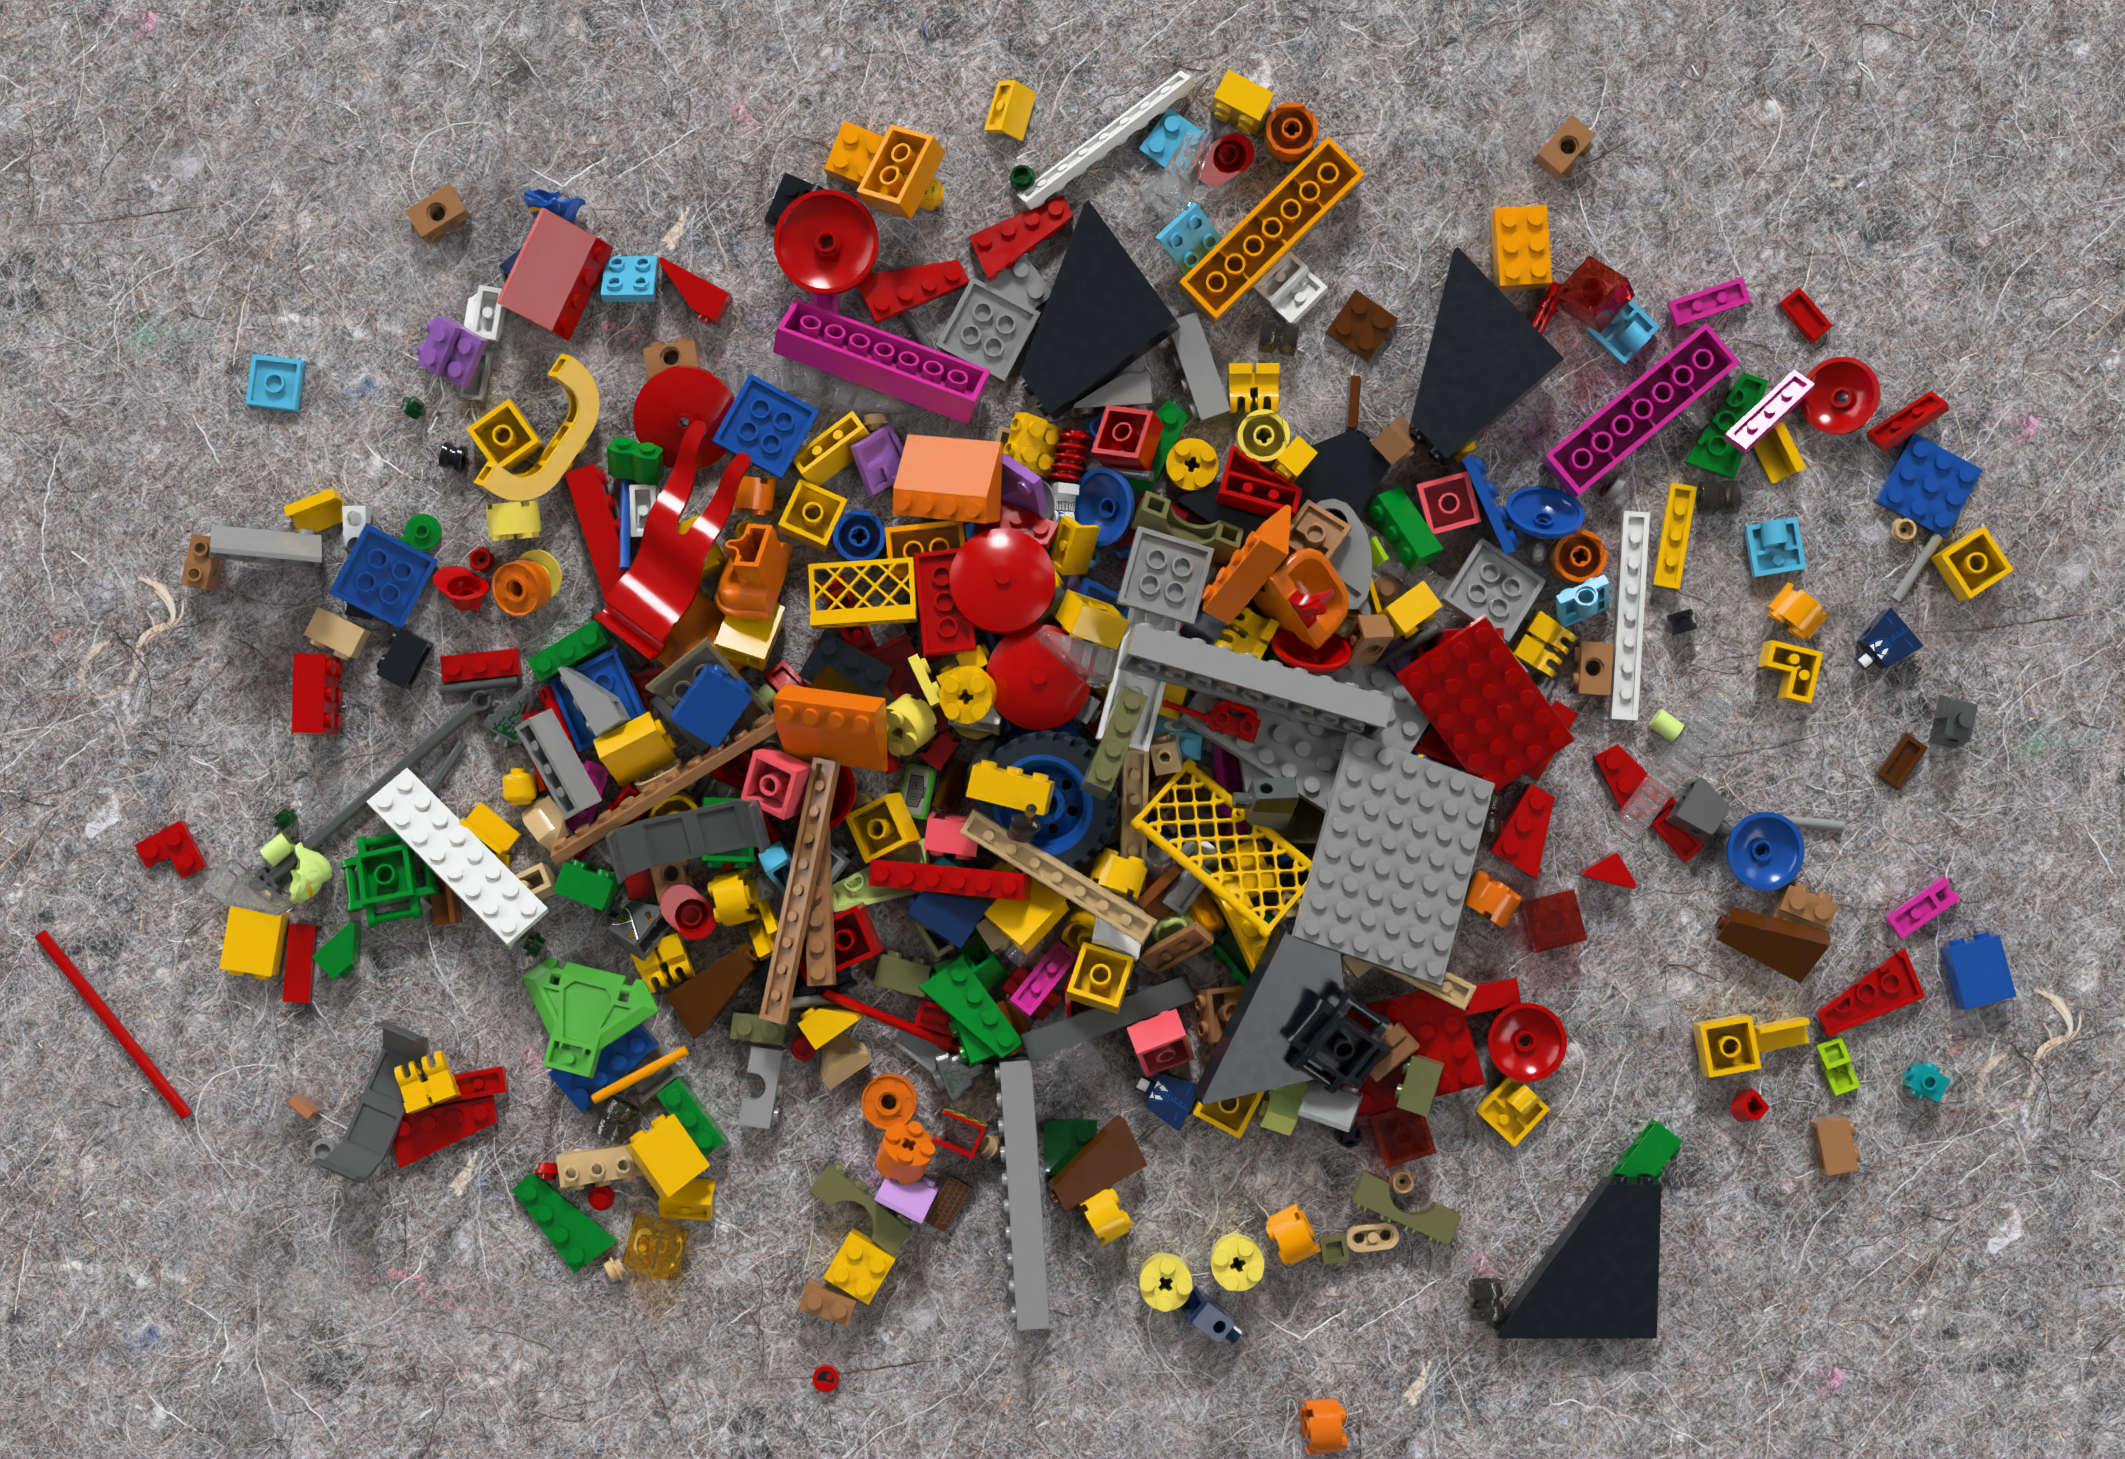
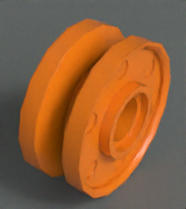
(508, 592)
(895, 1085)

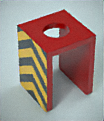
(955, 1146)

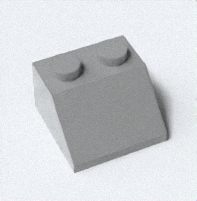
(1334, 1109)

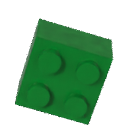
(587, 884)

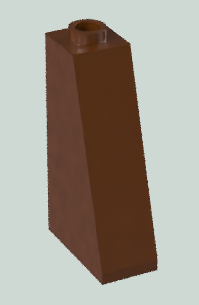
(1773, 941)
(710, 992)
(1098, 1165)

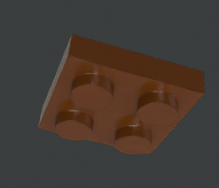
(1361, 326)

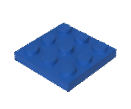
(766, 426)
(1928, 485)
(383, 576)
(612, 674)

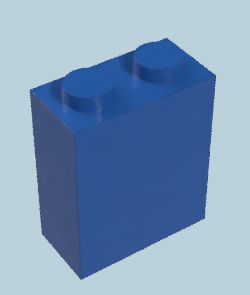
(712, 704)
(1977, 970)

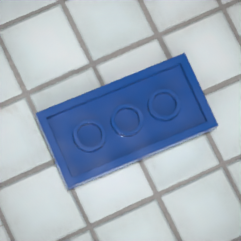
(1488, 492)
(612, 1065)

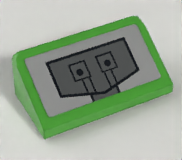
(918, 789)

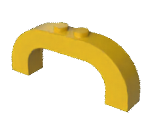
(564, 445)
(1245, 933)

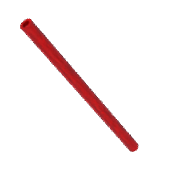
(113, 1024)

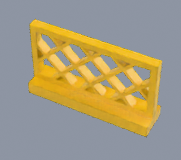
(867, 615)

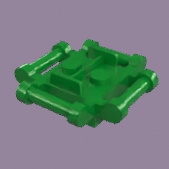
(386, 879)

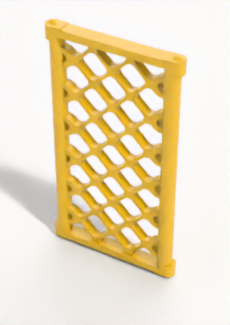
(1209, 880)

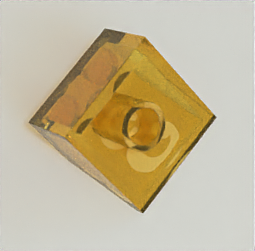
(655, 1246)

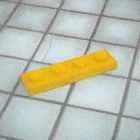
(1674, 536)

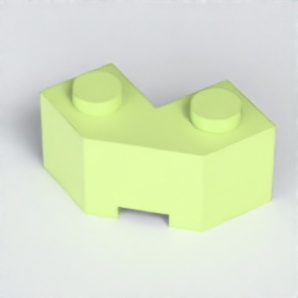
(1281, 1107)

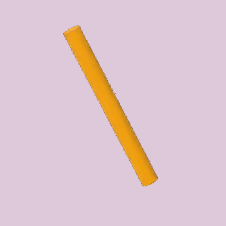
(640, 1074)

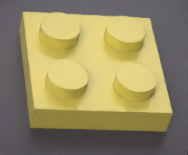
(922, 670)

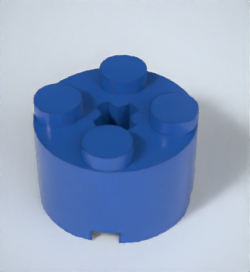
(850, 527)

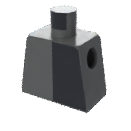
(1952, 720)
(1268, 801)

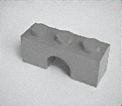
(769, 1064)

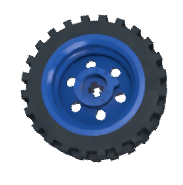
(1061, 758)

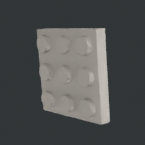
(988, 329)
(1165, 575)
(1494, 587)

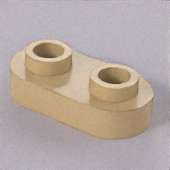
(658, 774)
(1371, 1237)

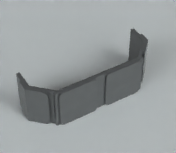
(687, 836)
(379, 1108)

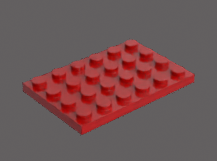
(1485, 705)
(1442, 1036)

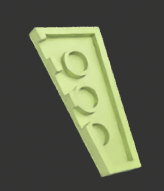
(855, 887)

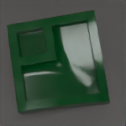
(1064, 1140)

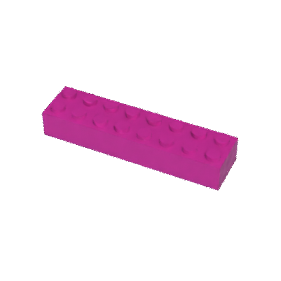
(881, 361)
(1640, 410)

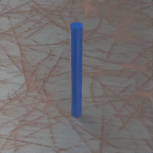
(625, 524)

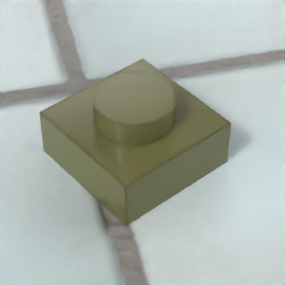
(1334, 1248)

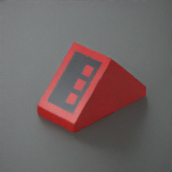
(1609, 870)

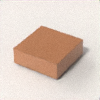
(303, 1106)

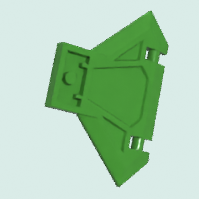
(585, 1011)

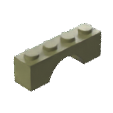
(1157, 514)
(1114, 743)
(836, 1186)
(1434, 1221)

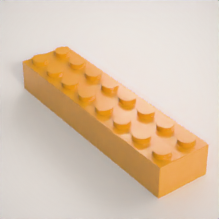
(1271, 230)

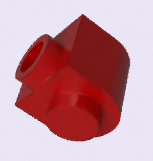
(1748, 1106)

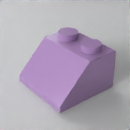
(910, 1199)

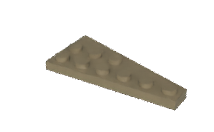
(680, 675)

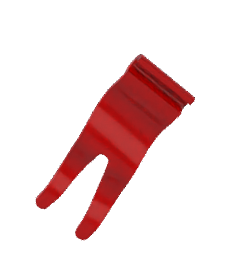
(671, 564)

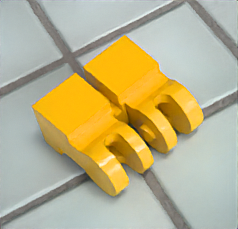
(1264, 379)
(1257, 630)
(1538, 632)
(669, 950)
(420, 1094)

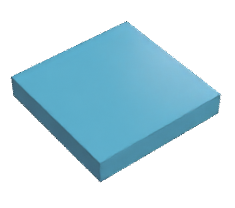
(275, 383)

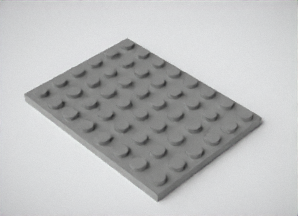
(1309, 751)
(1393, 860)

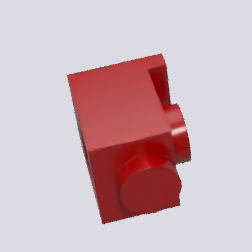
(940, 750)

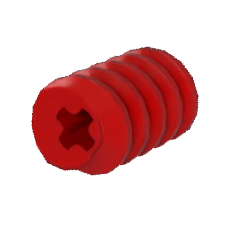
(1070, 456)

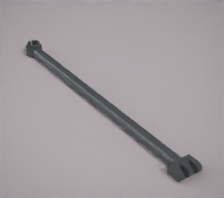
(274, 875)

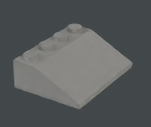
(265, 546)

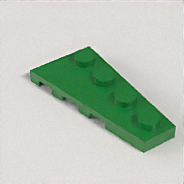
(1173, 421)
(1711, 450)
(965, 999)
(567, 1227)

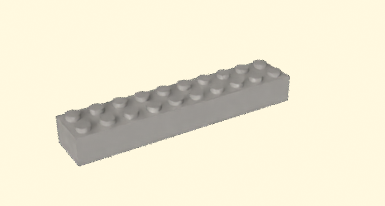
(1254, 681)
(1024, 1193)

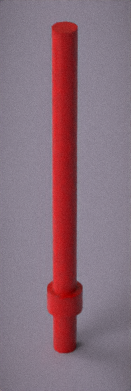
(943, 1041)

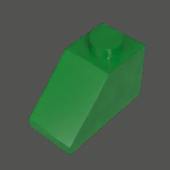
(341, 952)
(982, 960)

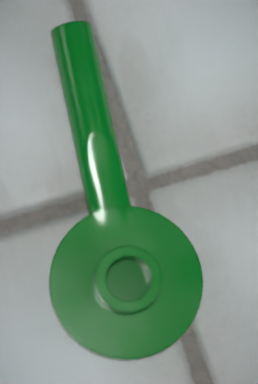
(422, 532)

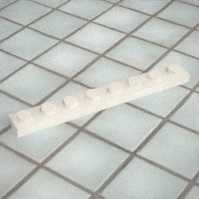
(1111, 136)
(1629, 615)

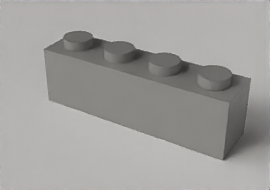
(1198, 369)
(558, 763)

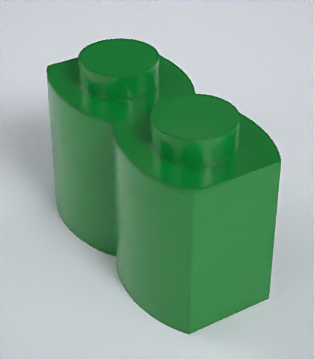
(635, 461)

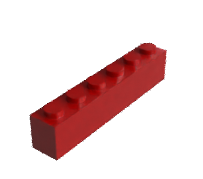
(598, 523)
(950, 879)

